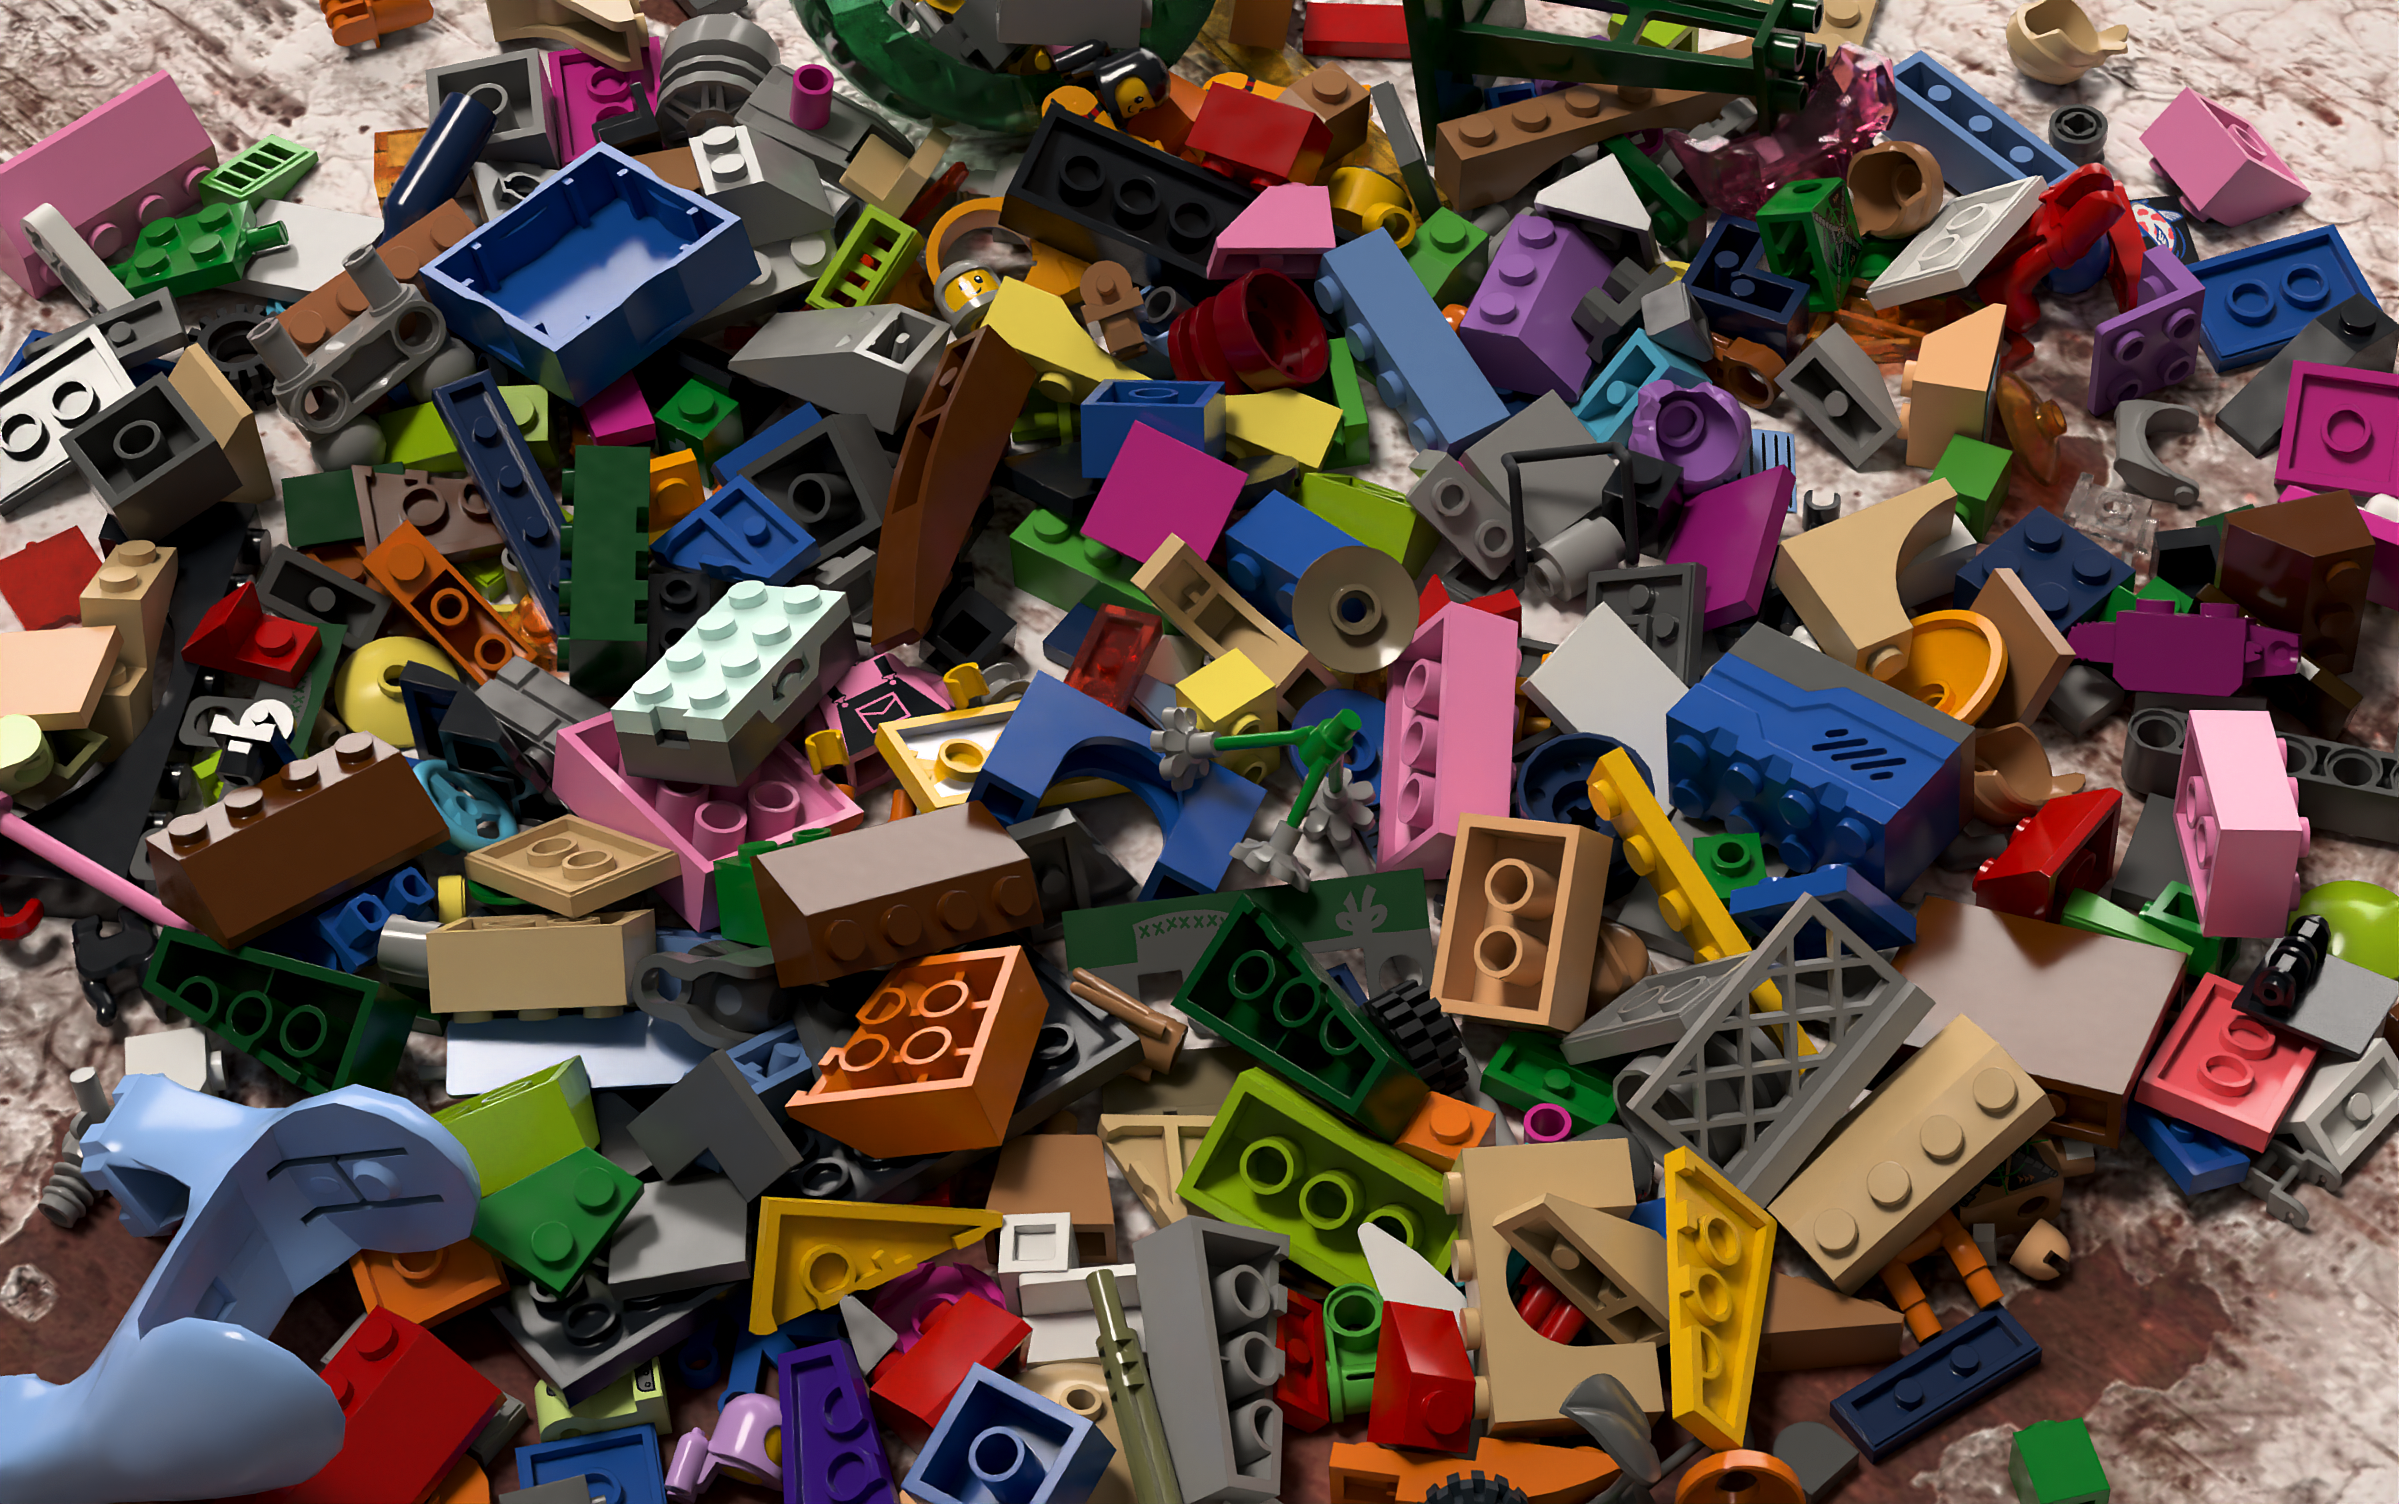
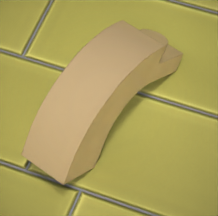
(1221, 620)

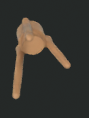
(1159, 1034)

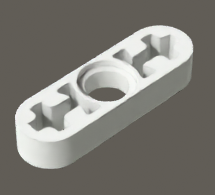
(73, 260)

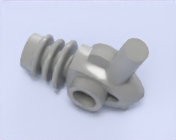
(68, 1189)

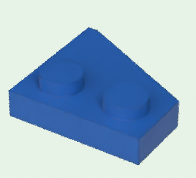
(737, 539)

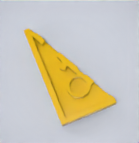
(829, 1248)

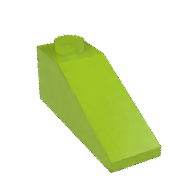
(423, 443)

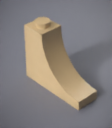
(1848, 571)

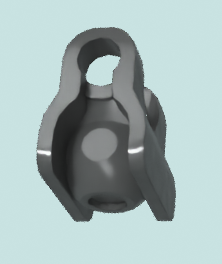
(720, 997)

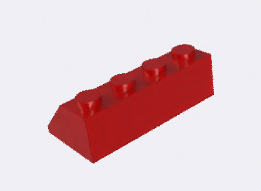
(407, 1417)

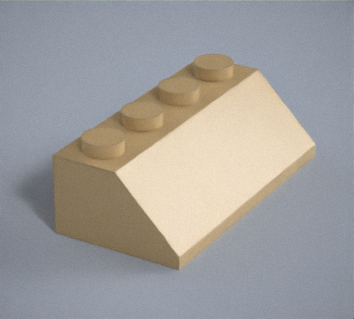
(1909, 1153)

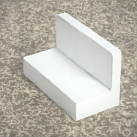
(2345, 1103)
(1064, 1316)

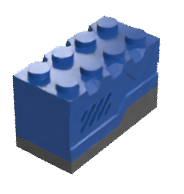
(1820, 761)

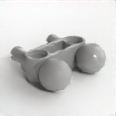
(361, 365)

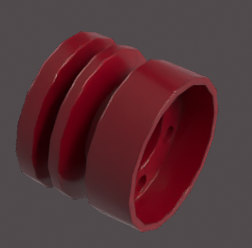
(1251, 336)

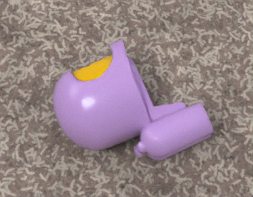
(741, 1447)

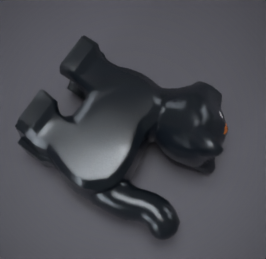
(115, 963)

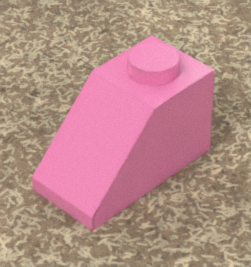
(1280, 231)

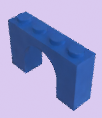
(1070, 735)

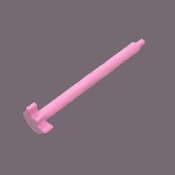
(86, 869)

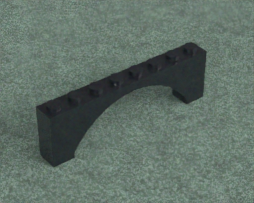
(145, 783)

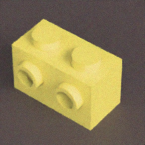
(1234, 700)

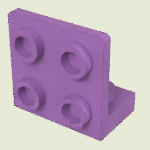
(2152, 342)

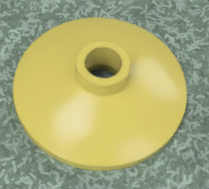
(365, 697)

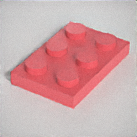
(2227, 1068)

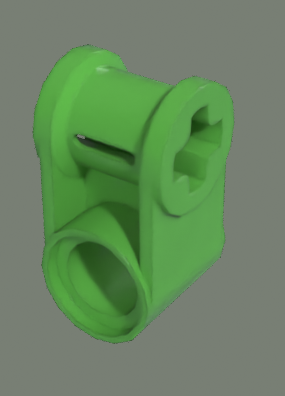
(1351, 1353)

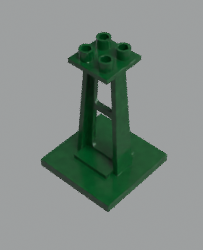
(1469, 43)

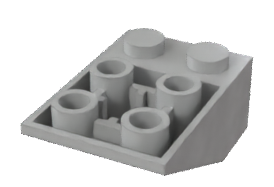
(849, 359)

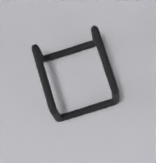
(1510, 462)

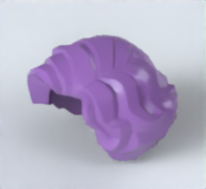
(1693, 430)

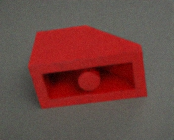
(1421, 1381)

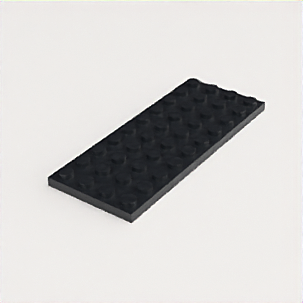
(596, 1340)

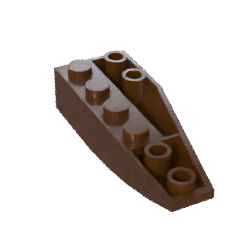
(944, 479)

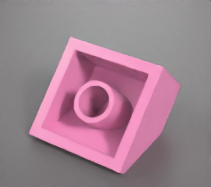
(2219, 162)

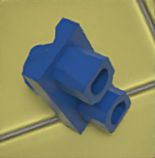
(357, 922)

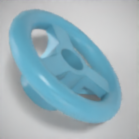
(461, 811)

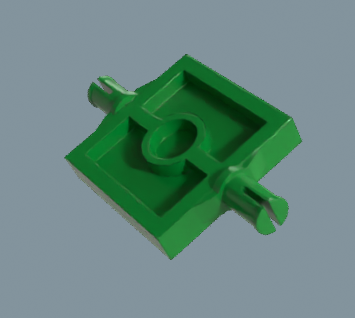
(197, 250)

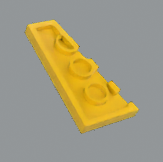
(1717, 1297)

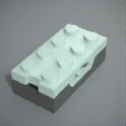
(735, 684)

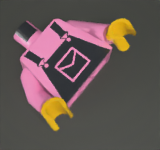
(875, 692)

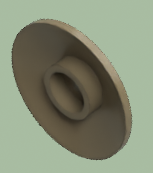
(1388, 605)

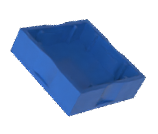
(591, 273)

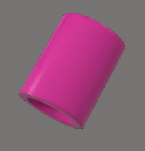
(811, 97)
(1547, 1124)

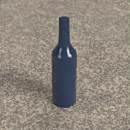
(438, 162)

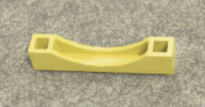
(1074, 365)

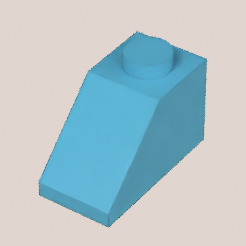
(1613, 397)

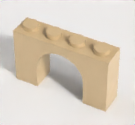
(1517, 1370)

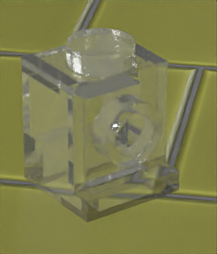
(2112, 519)

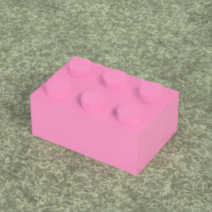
(2239, 824)

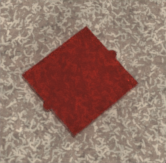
(47, 580)

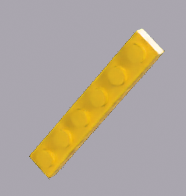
(1683, 891)

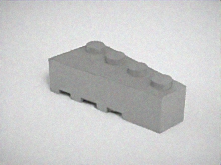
(1214, 1356)

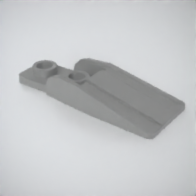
(835, 143)

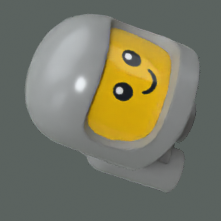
(965, 295)

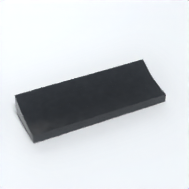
(1129, 205)

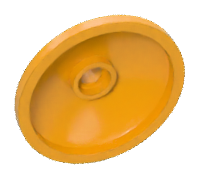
(1954, 663)

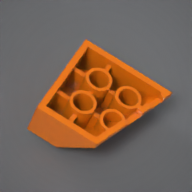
(932, 1057)

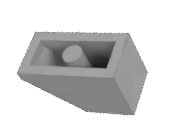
(1842, 394)

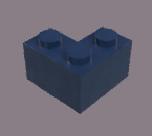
(1741, 293)

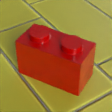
(1257, 138)

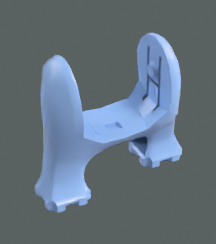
(268, 1205)

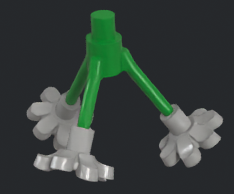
(1328, 803)

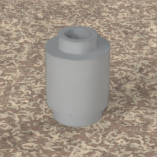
(1567, 559)

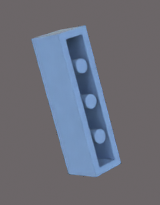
(1967, 132)
(1407, 345)

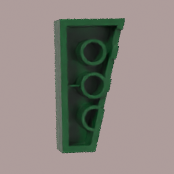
(608, 569)
(1287, 1013)
(292, 1015)

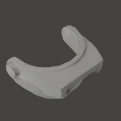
(2135, 459)

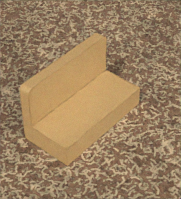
(888, 177)

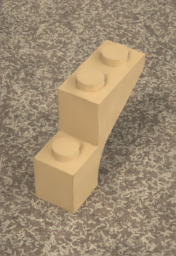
(601, 28)
(135, 595)

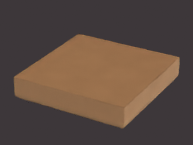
(2034, 646)

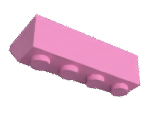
(106, 176)
(1447, 736)

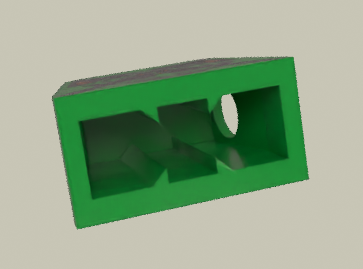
(1813, 238)

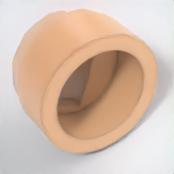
(2038, 1248)

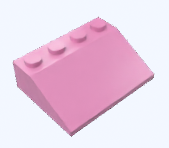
(695, 818)

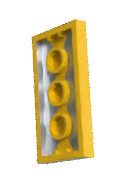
(944, 752)

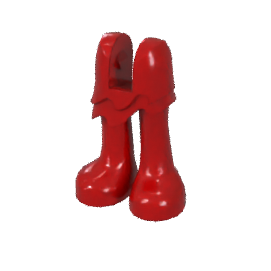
(2069, 224)

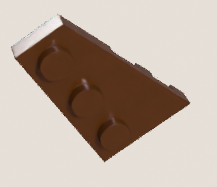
(440, 508)

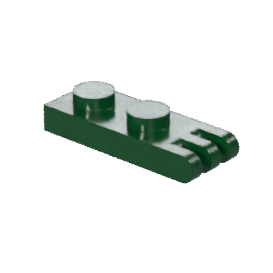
(1674, 215)

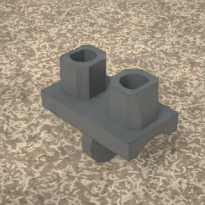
(1614, 322)

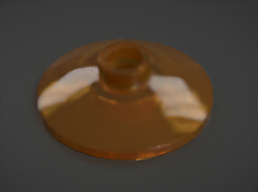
(2032, 427)

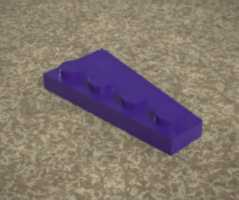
(830, 1430)

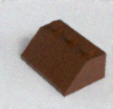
(2302, 571)

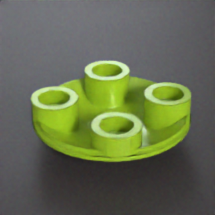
(2361, 923)

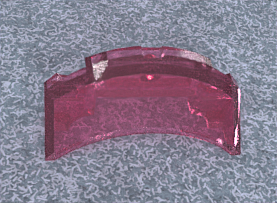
(1840, 119)

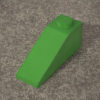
(1448, 260)

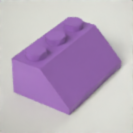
(1524, 307)

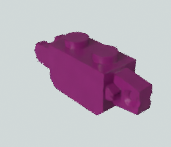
(2187, 652)

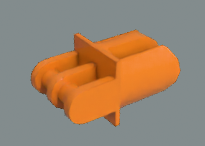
(367, 19)

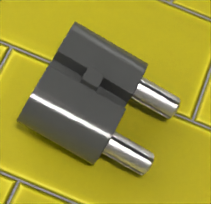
(970, 36)

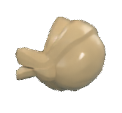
(2059, 42)

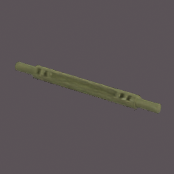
(1132, 1396)

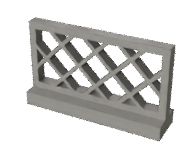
(1832, 1077)

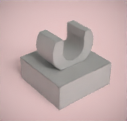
(855, 577)

